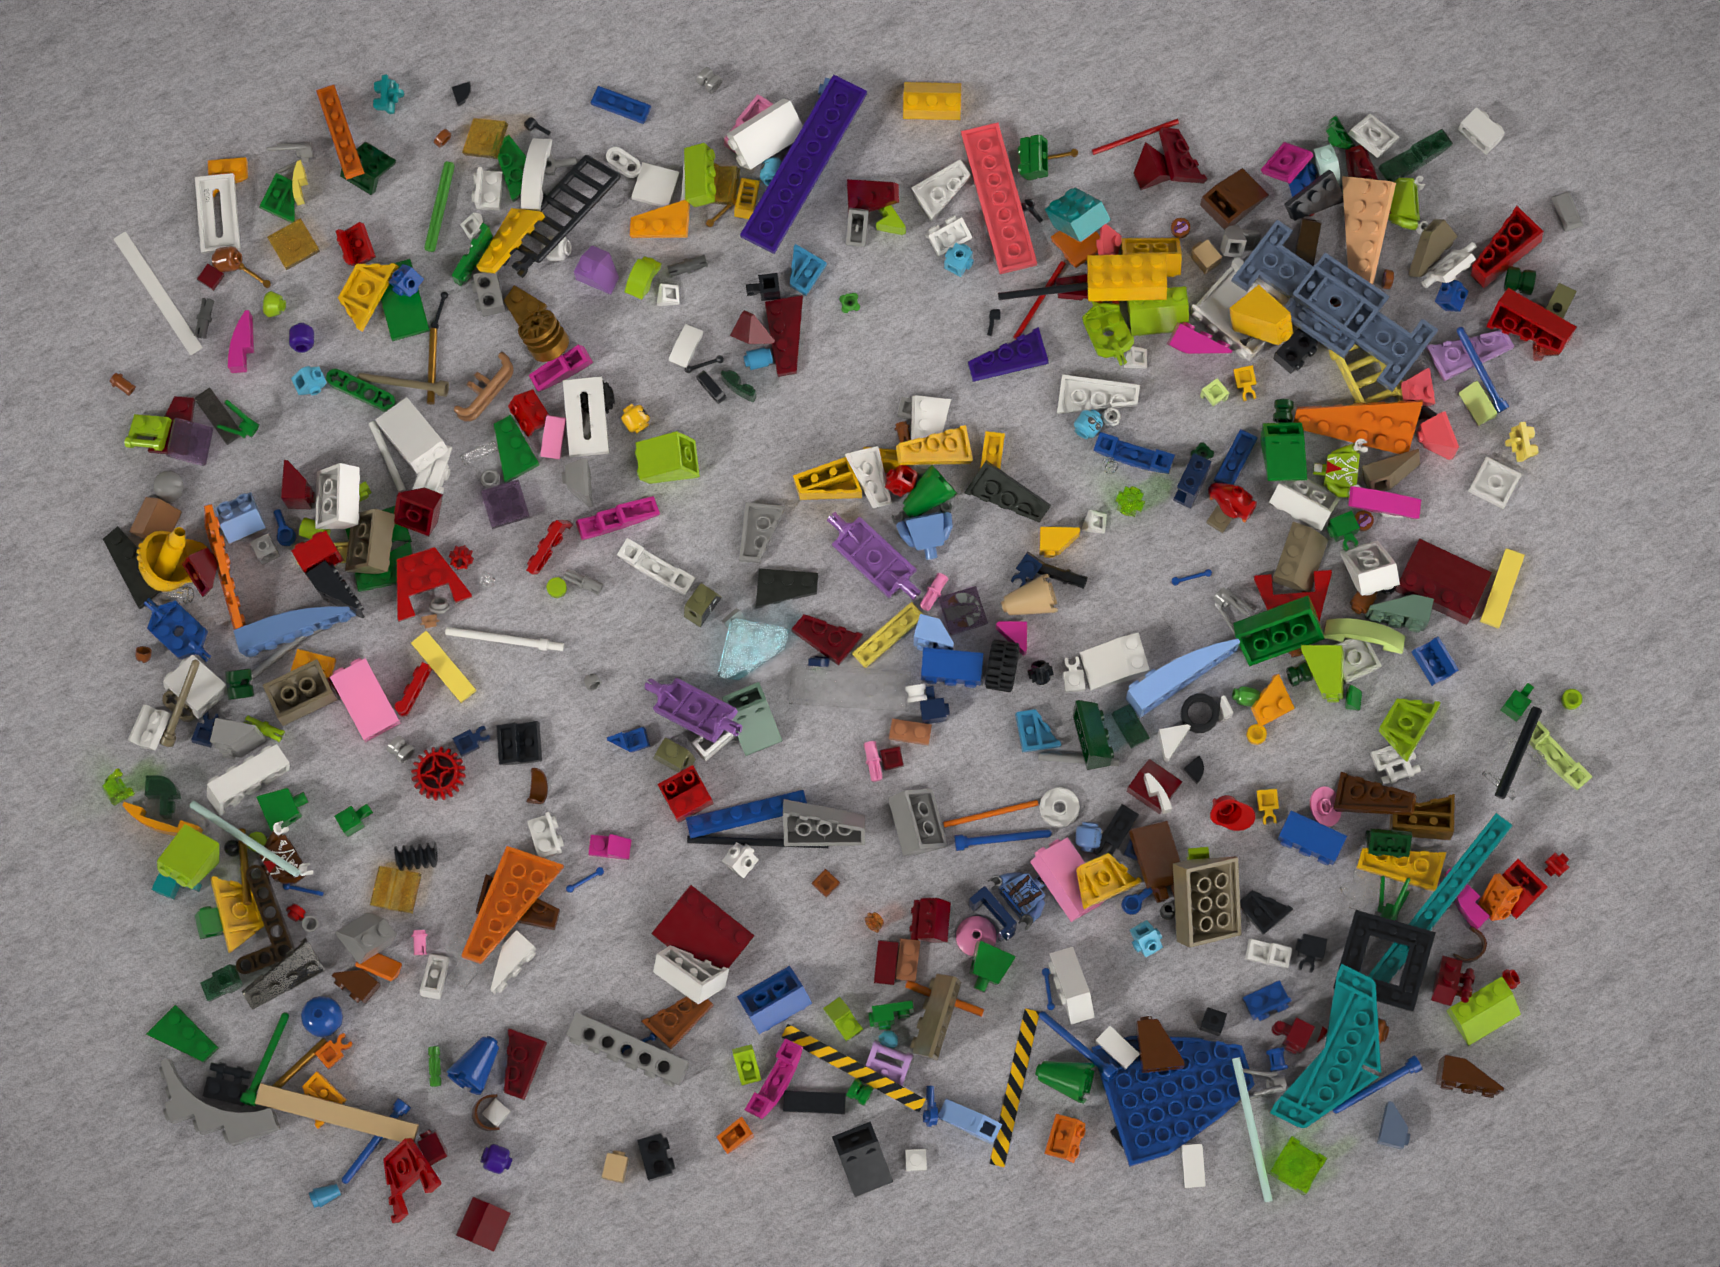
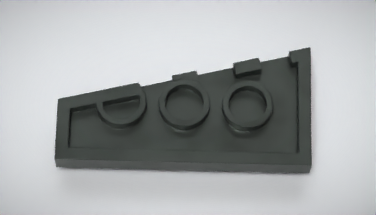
(1001, 489)
(125, 557)

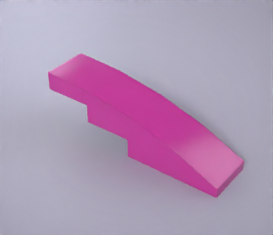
(1384, 502)
(617, 518)

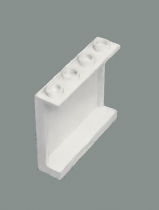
(1215, 312)

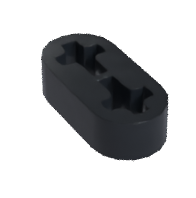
(711, 387)

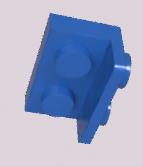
(1267, 1000)

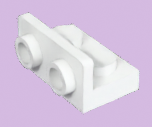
(488, 189)
(948, 234)
(149, 727)
(545, 835)

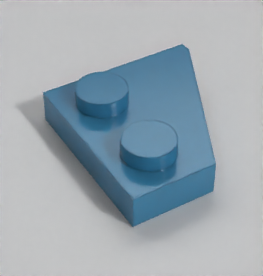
(805, 270)
(1034, 732)

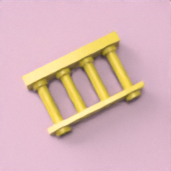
(1355, 386)

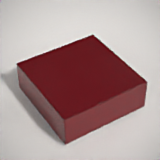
(210, 277)
(891, 758)

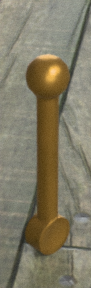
(1074, 153)
(710, 222)
(266, 283)

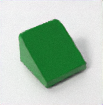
(1353, 698)

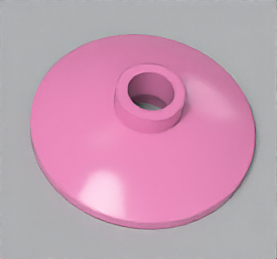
(1322, 806)
(975, 924)

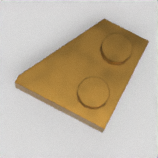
(522, 304)

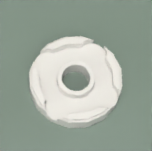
(1055, 818)

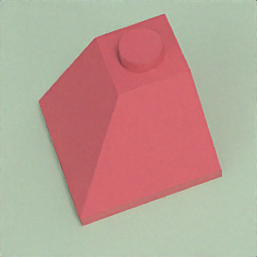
(1438, 436)

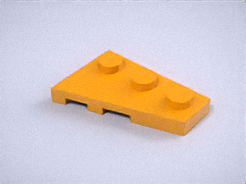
(663, 222)

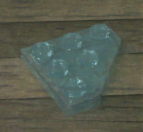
(750, 646)

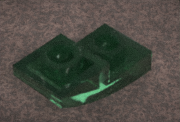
(733, 382)

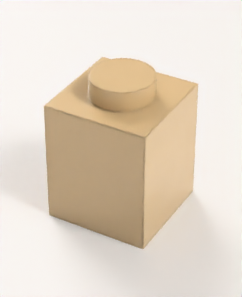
(1206, 256)
(615, 1166)

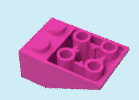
(1191, 342)

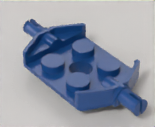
(168, 618)

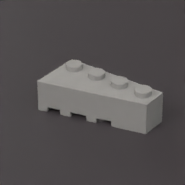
(821, 826)

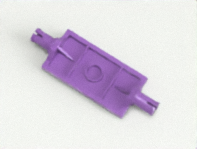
(873, 557)
(694, 709)

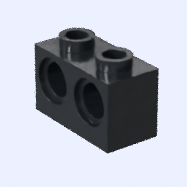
(1292, 347)
(651, 1158)

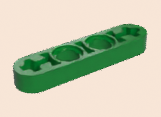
(360, 392)

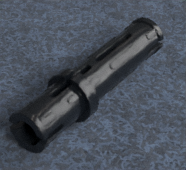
(1063, 575)

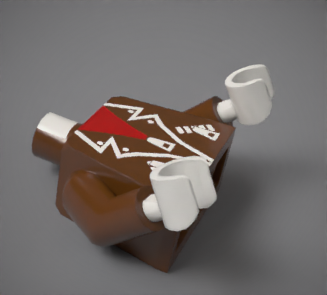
(283, 848)

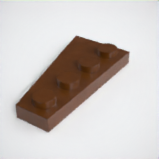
(1363, 796)
(539, 914)

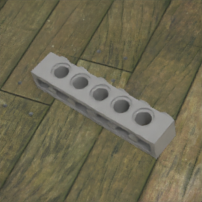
(581, 1024)

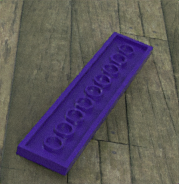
(803, 164)

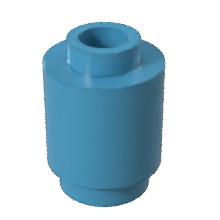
(758, 358)

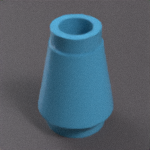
(323, 1195)

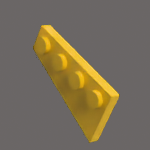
(508, 237)
(940, 448)
(1421, 867)

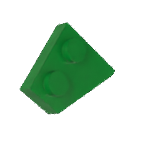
(1338, 135)
(280, 199)

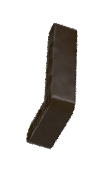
(269, 923)

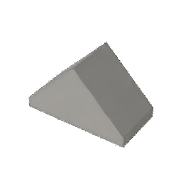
(857, 227)

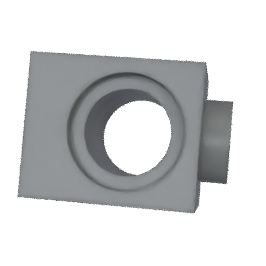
(265, 549)

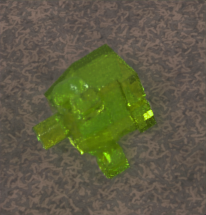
(116, 789)

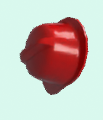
(1231, 813)

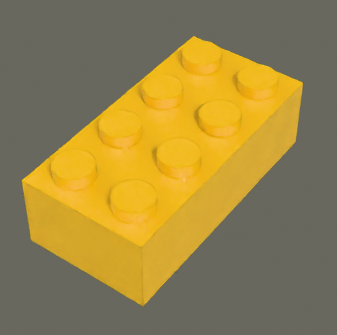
(1127, 277)

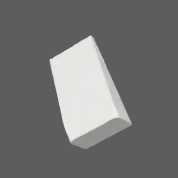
(434, 976)
(1193, 1165)

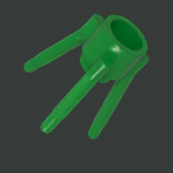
(247, 426)
(1392, 911)

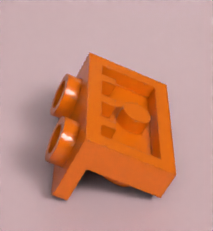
(1499, 898)
(1065, 1138)

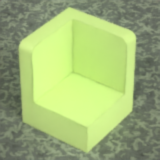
(1215, 392)

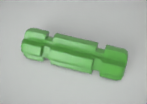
(434, 1066)

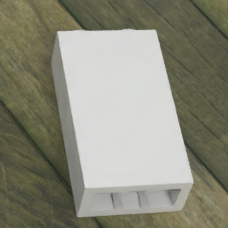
(765, 134)
(412, 435)

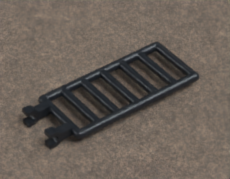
(530, 256)

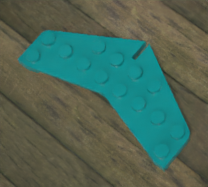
(1338, 1068)

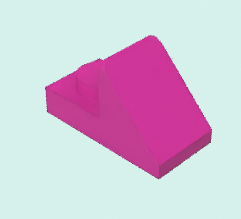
(610, 846)

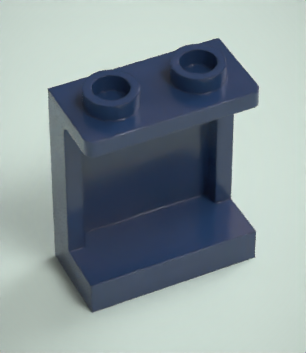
(1192, 480)
(985, 897)

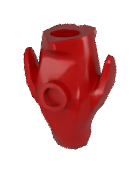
(1233, 500)

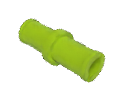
(266, 729)

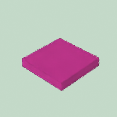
(1287, 162)

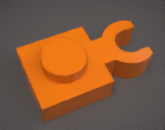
(331, 1052)

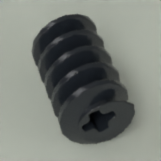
(416, 857)

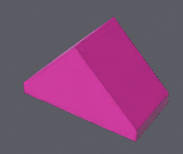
(1014, 632)

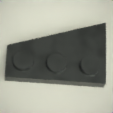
(784, 585)

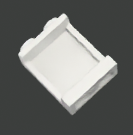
(205, 689)

